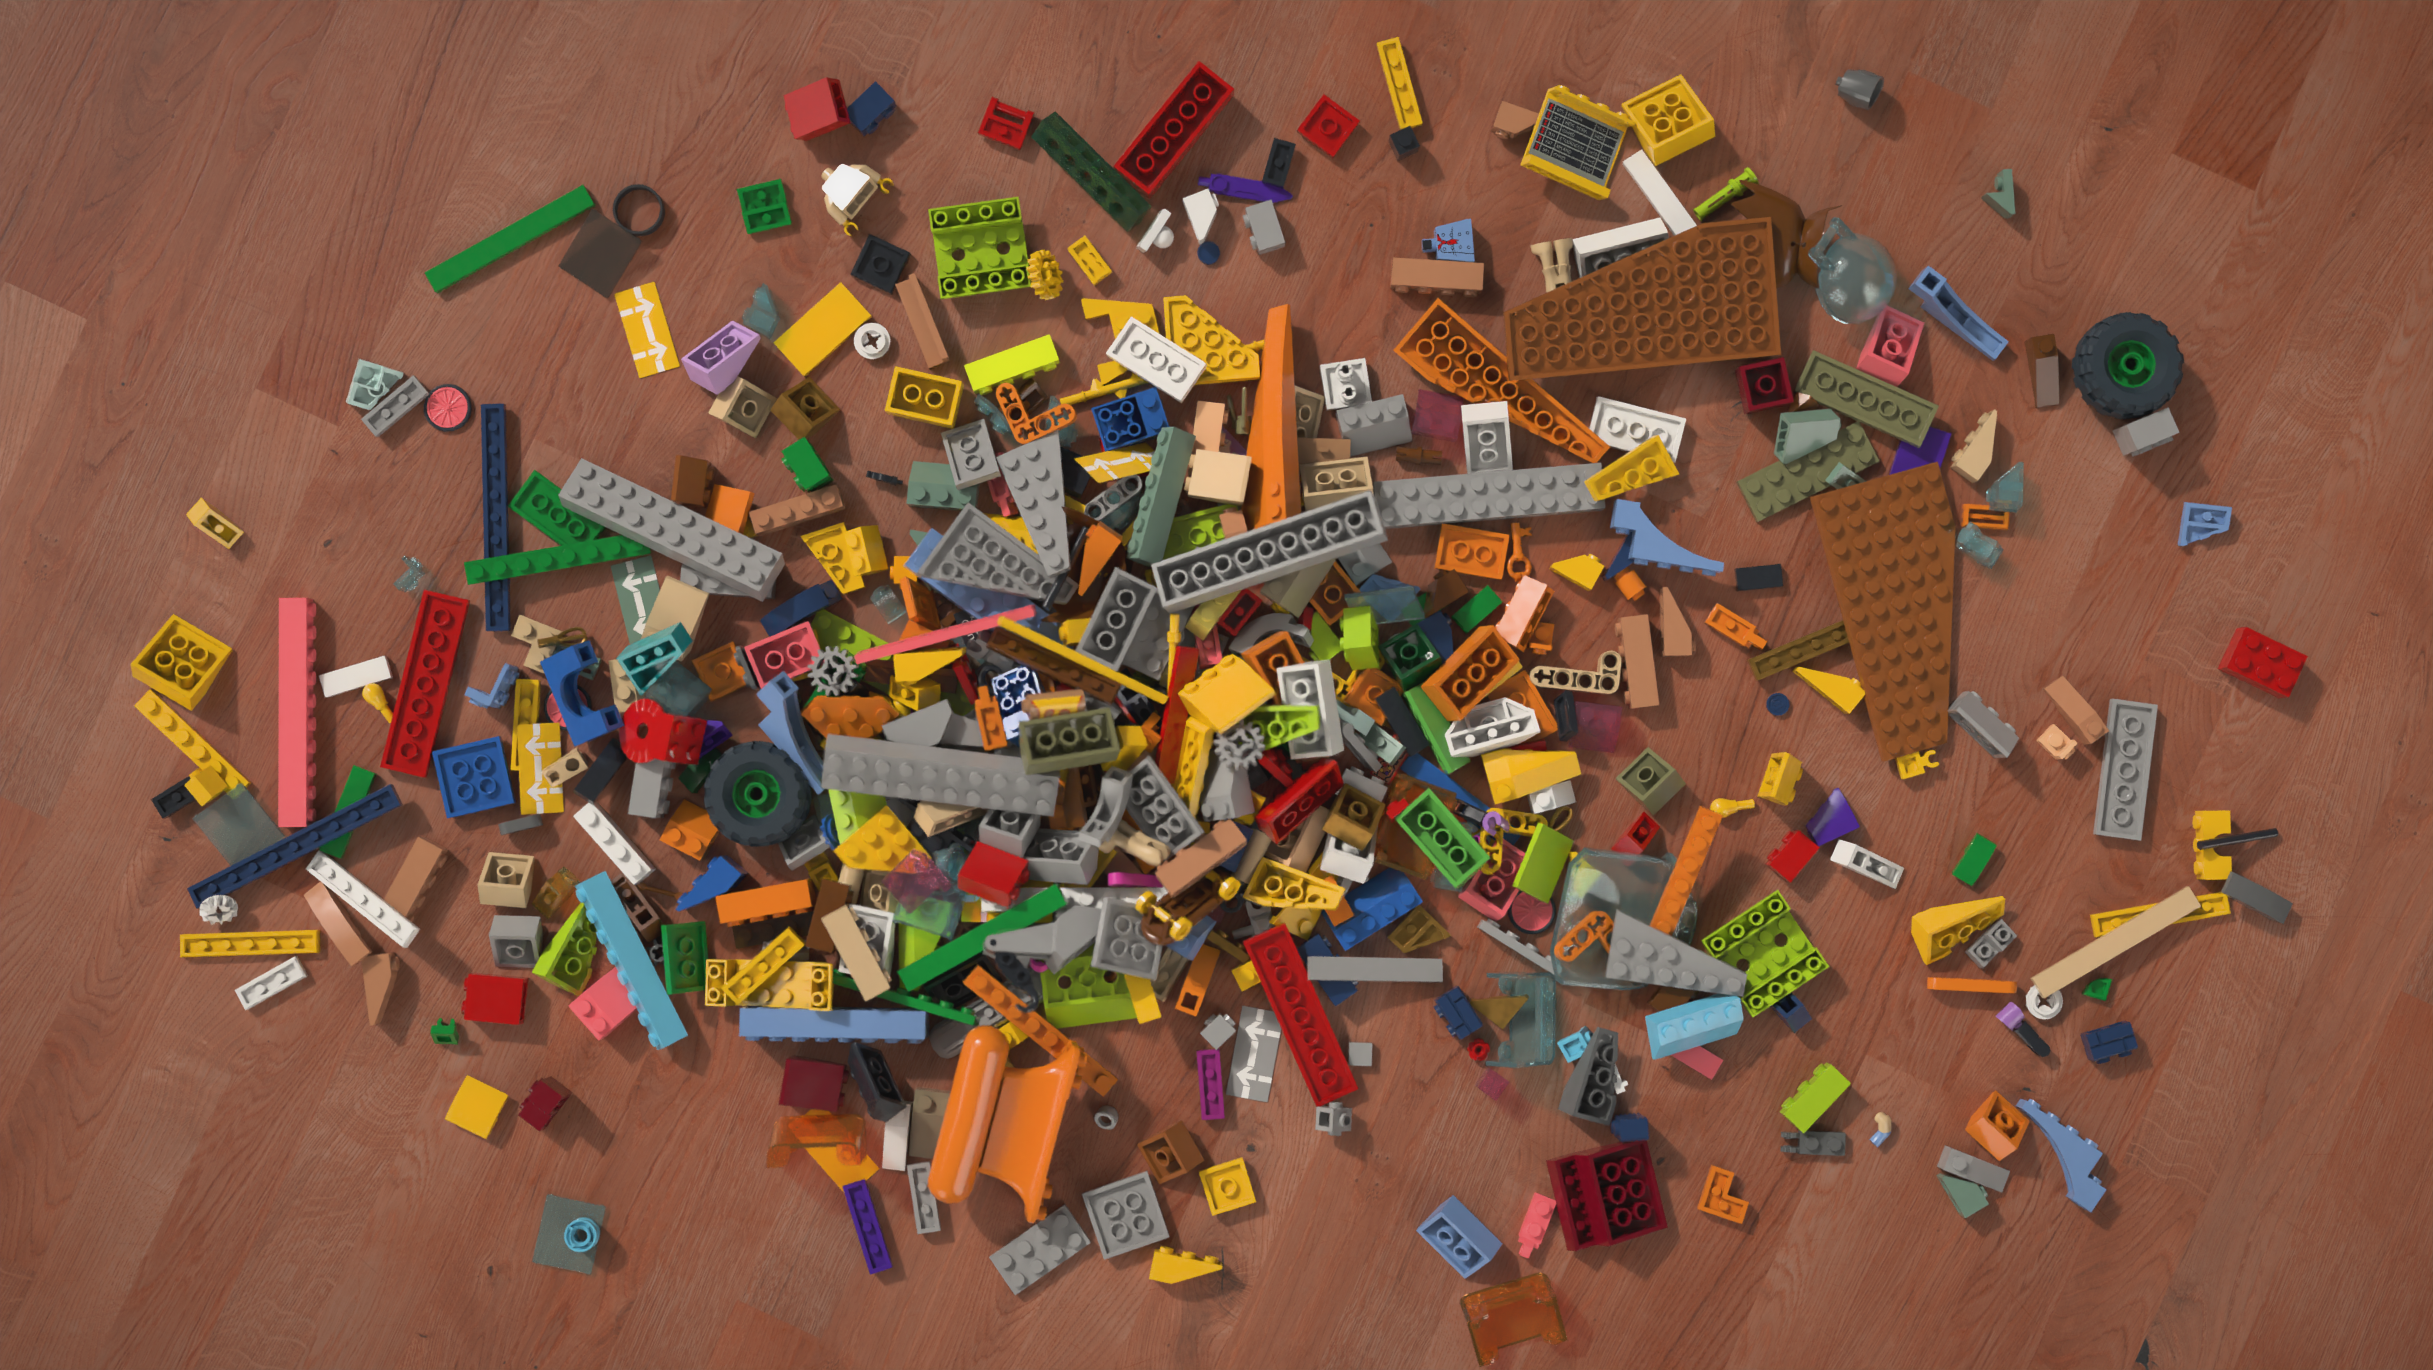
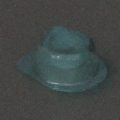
(950, 863)

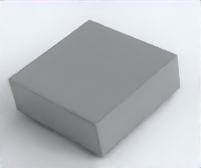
(1360, 1054)

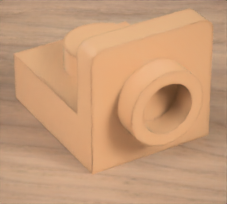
(2057, 743)

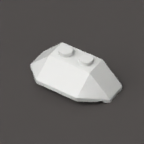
(1491, 728)

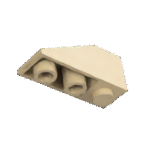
(1977, 453)

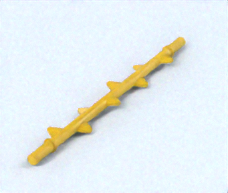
(1120, 388)

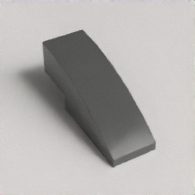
(2256, 897)

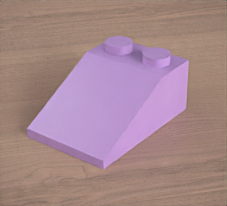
(721, 357)

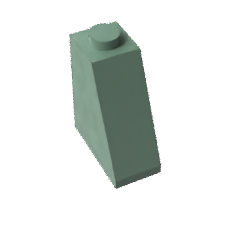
(1804, 432)

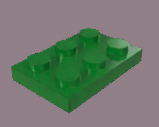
(685, 956)

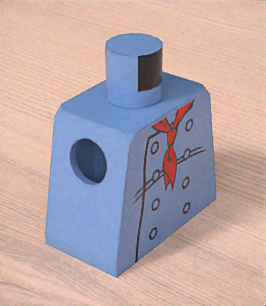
(1452, 242)

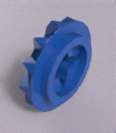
(830, 831)

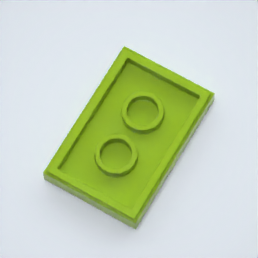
(1543, 863)

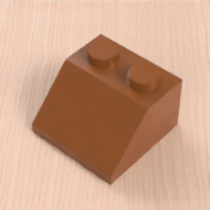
(691, 481)
(1170, 1152)

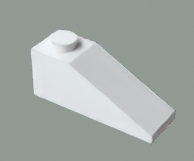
(1867, 863)
(897, 1139)

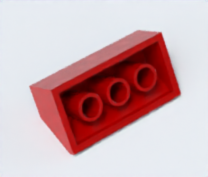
(1300, 799)

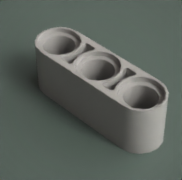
(1119, 488)

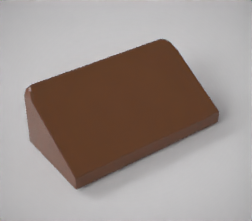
(1031, 396)

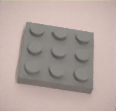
(1121, 942)
(1125, 1215)

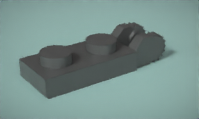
(1816, 1142)

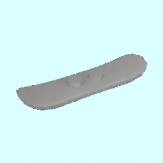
(949, 1034)

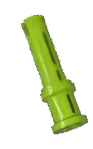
(1736, 191)

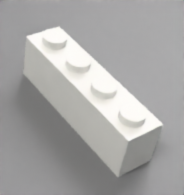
(614, 842)

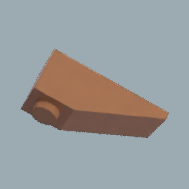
(1675, 633)
(2076, 711)
(379, 980)

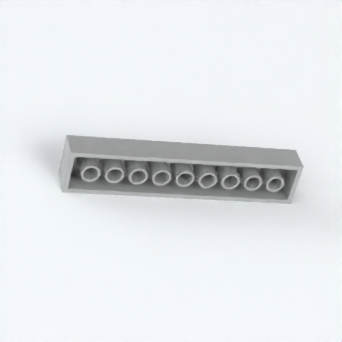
(1486, 496)
(672, 529)
(1269, 552)
(937, 775)

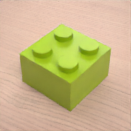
(1360, 637)

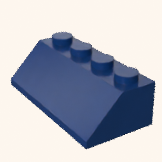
(1375, 906)

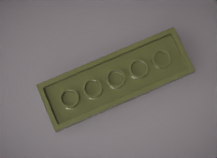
(1866, 399)
(1789, 483)

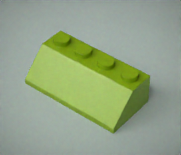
(853, 810)

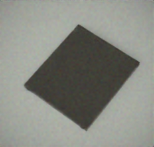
(600, 253)

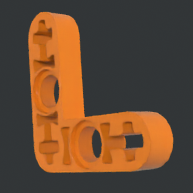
(1025, 421)
(1600, 933)

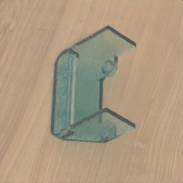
(1533, 1026)

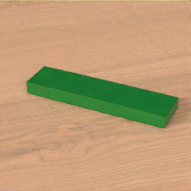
(356, 788)

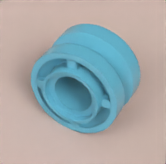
(572, 1239)

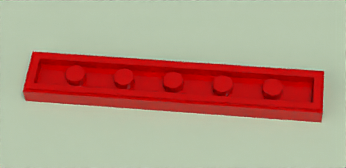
(1175, 712)

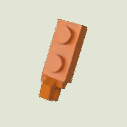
(1734, 627)
(990, 721)

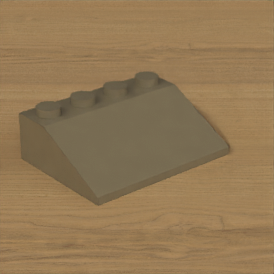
(927, 1121)

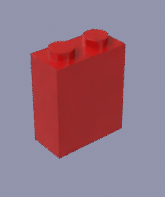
(816, 109)
(993, 874)
(495, 998)

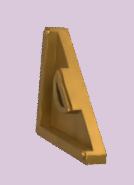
(1499, 1008)

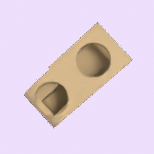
(565, 767)

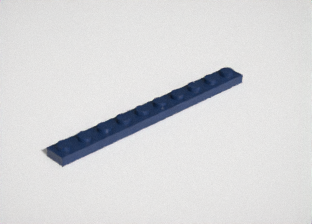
(495, 511)
(296, 845)

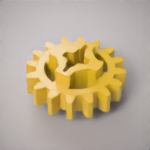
(1045, 274)

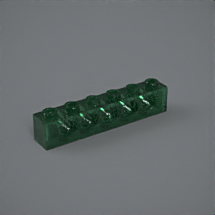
(1091, 171)

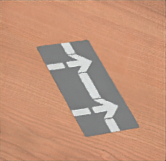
(1254, 1054)

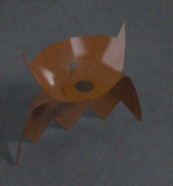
(1787, 226)
(1084, 606)

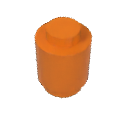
(1630, 584)

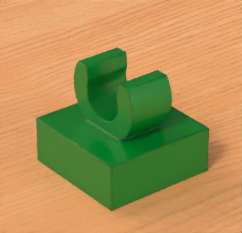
(444, 1034)

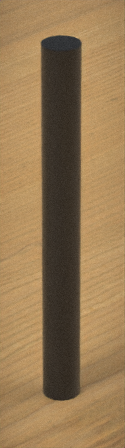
(1060, 579)
(2235, 839)

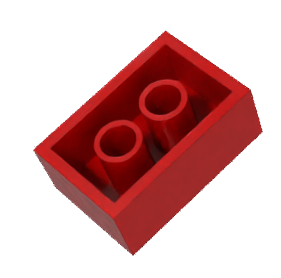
(2262, 662)

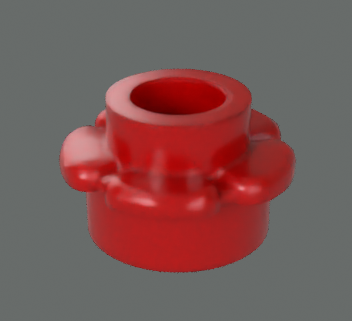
(1472, 1049)

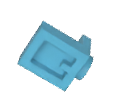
(1575, 1044)

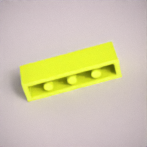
(1012, 364)

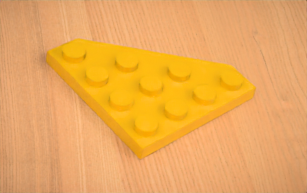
(1206, 339)

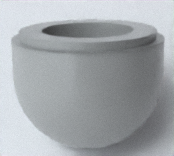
(1109, 1112)

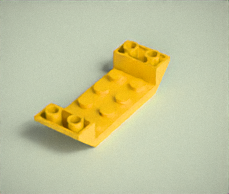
(1192, 766)
(791, 986)

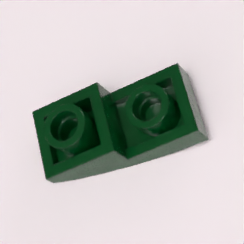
(695, 775)

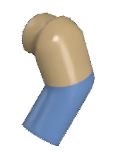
(1884, 1129)

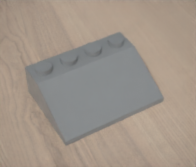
(1159, 809)

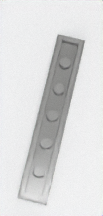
(1375, 969)

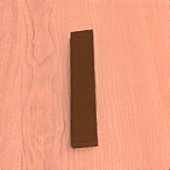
(1053, 665)

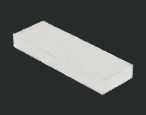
(355, 676)
(271, 983)

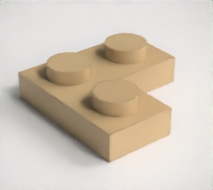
(529, 631)

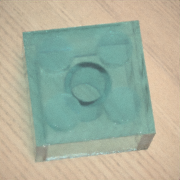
(679, 691)

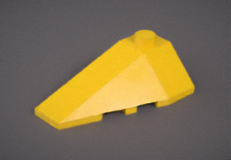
(1522, 772)
(1286, 887)
(1947, 925)

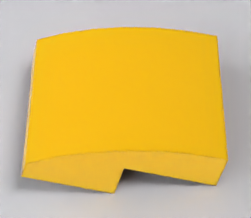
(476, 1107)

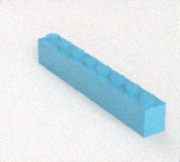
(631, 961)

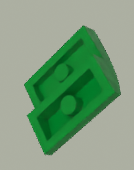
(764, 206)

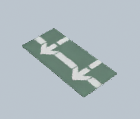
(637, 593)

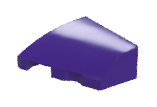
(1832, 819)

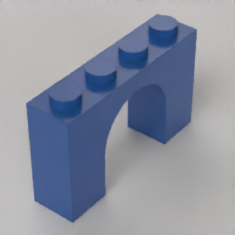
(562, 675)

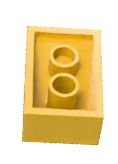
(1780, 778)

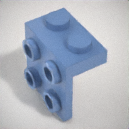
(499, 693)

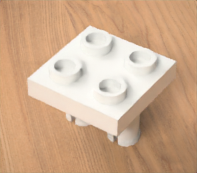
(1345, 384)

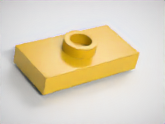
(1089, 260)

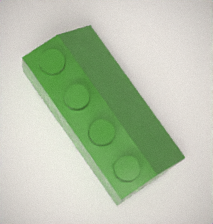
(1433, 727)
(1443, 838)

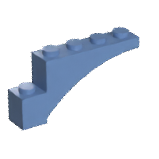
(1951, 311)
(1653, 546)
(787, 728)
(2074, 1154)

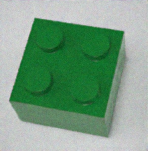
(807, 465)

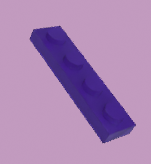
(867, 1226)

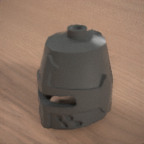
(1860, 87)

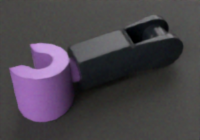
(1481, 817)
(2013, 1019)

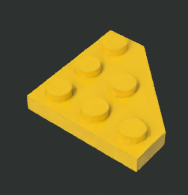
(878, 843)

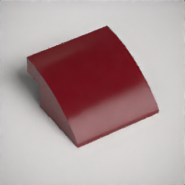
(1606, 1194)

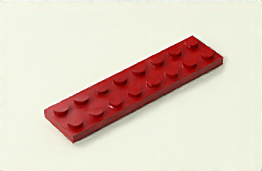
(425, 683)
(1300, 1015)

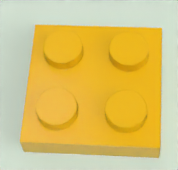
(1227, 1186)

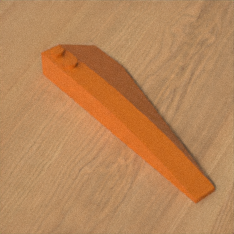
(1467, 364)
(1274, 468)

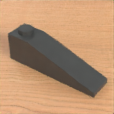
(1591, 1085)

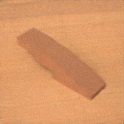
(337, 923)

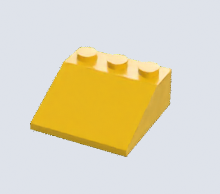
(1669, 120)
(180, 662)
(1225, 694)

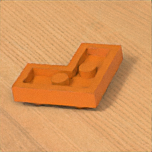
(1716, 1198)

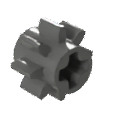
(655, 955)

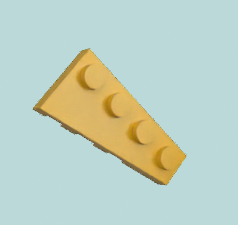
(1633, 470)

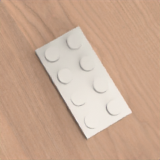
(1156, 359)
(1628, 426)

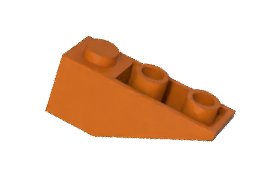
(1197, 980)

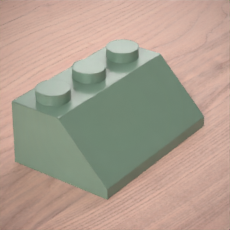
(934, 488)

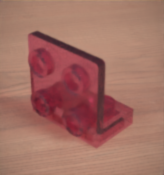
(915, 880)

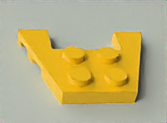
(1119, 315)

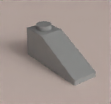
(1973, 1168)

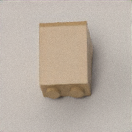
(1218, 477)

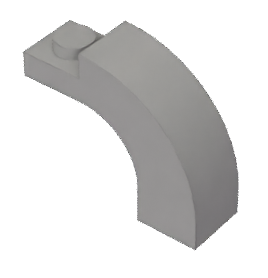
(1266, 626)
(1110, 807)

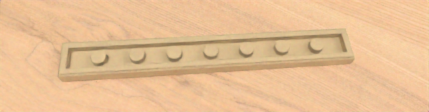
(2115, 942)

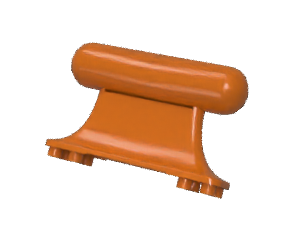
(1002, 1121)

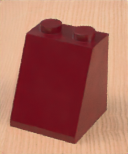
(813, 1084)

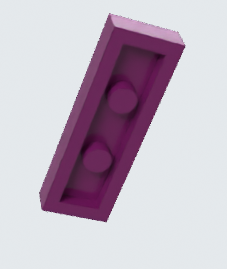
(1210, 1084)

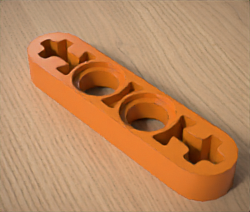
(1976, 985)

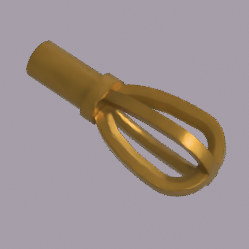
(556, 640)
(1565, 822)

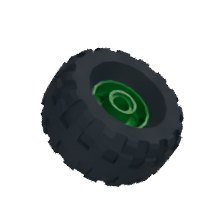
(2127, 365)
(733, 799)

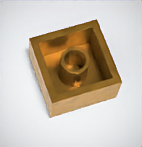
(1353, 817)

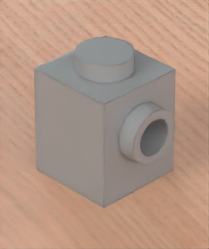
(1218, 1029)

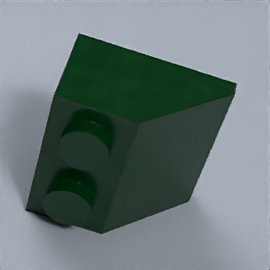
(1410, 657)

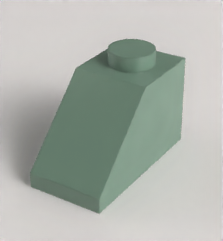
(1964, 1194)

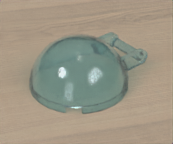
(1854, 275)

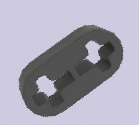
(520, 824)

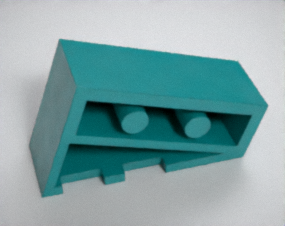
(653, 655)

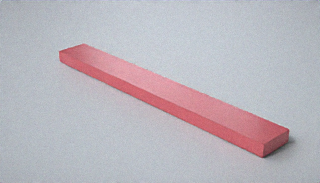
(943, 634)

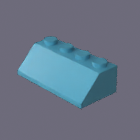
(1693, 1024)

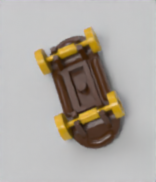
(1172, 919)

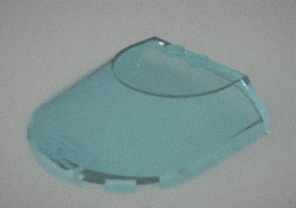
(1606, 883)

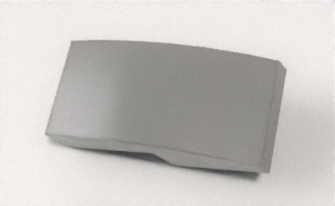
(1990, 943)

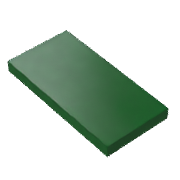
(541, 506)

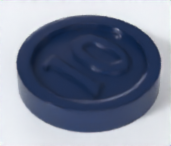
(1208, 252)
(1777, 704)

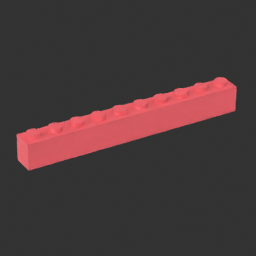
(296, 712)

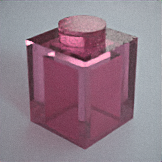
(1492, 1083)

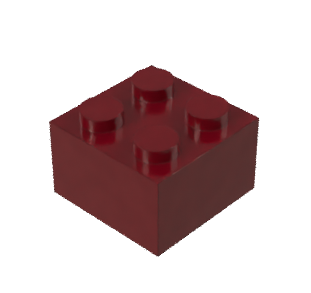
(1764, 385)

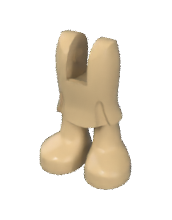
(1554, 274)
(1137, 844)

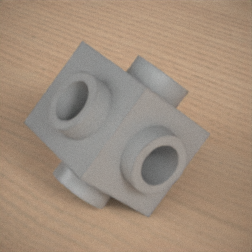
(1333, 1118)

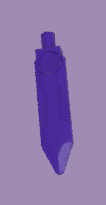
(1243, 188)

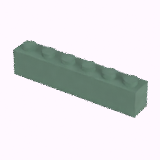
(1160, 496)

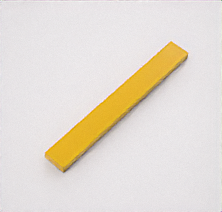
(1081, 659)

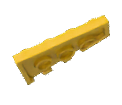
(1302, 920)

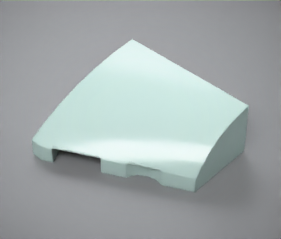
(371, 383)
(1356, 717)

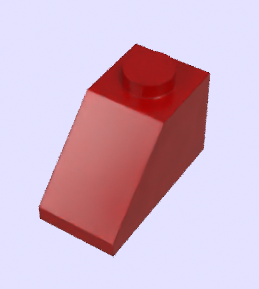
(1637, 835)

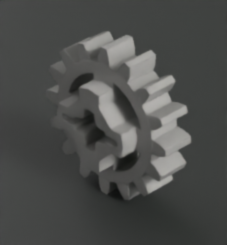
(832, 662)
(1249, 746)

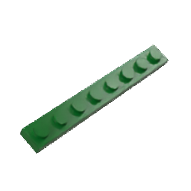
(553, 559)
(921, 1002)

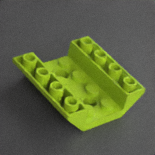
(978, 232)
(1771, 968)
(1088, 998)

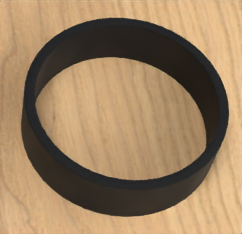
(626, 190)

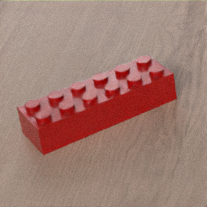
(1174, 130)

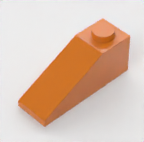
(1098, 549)

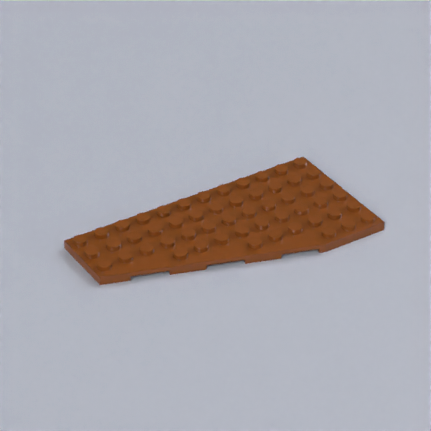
(1670, 304)
(1894, 584)

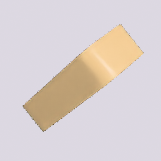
(1574, 675)

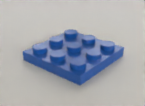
(474, 777)

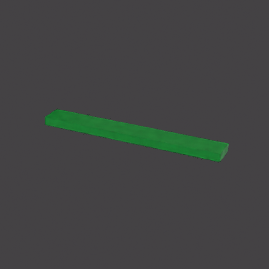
(509, 239)
(972, 942)

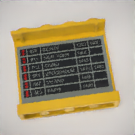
(1576, 142)

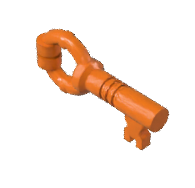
(1517, 533)

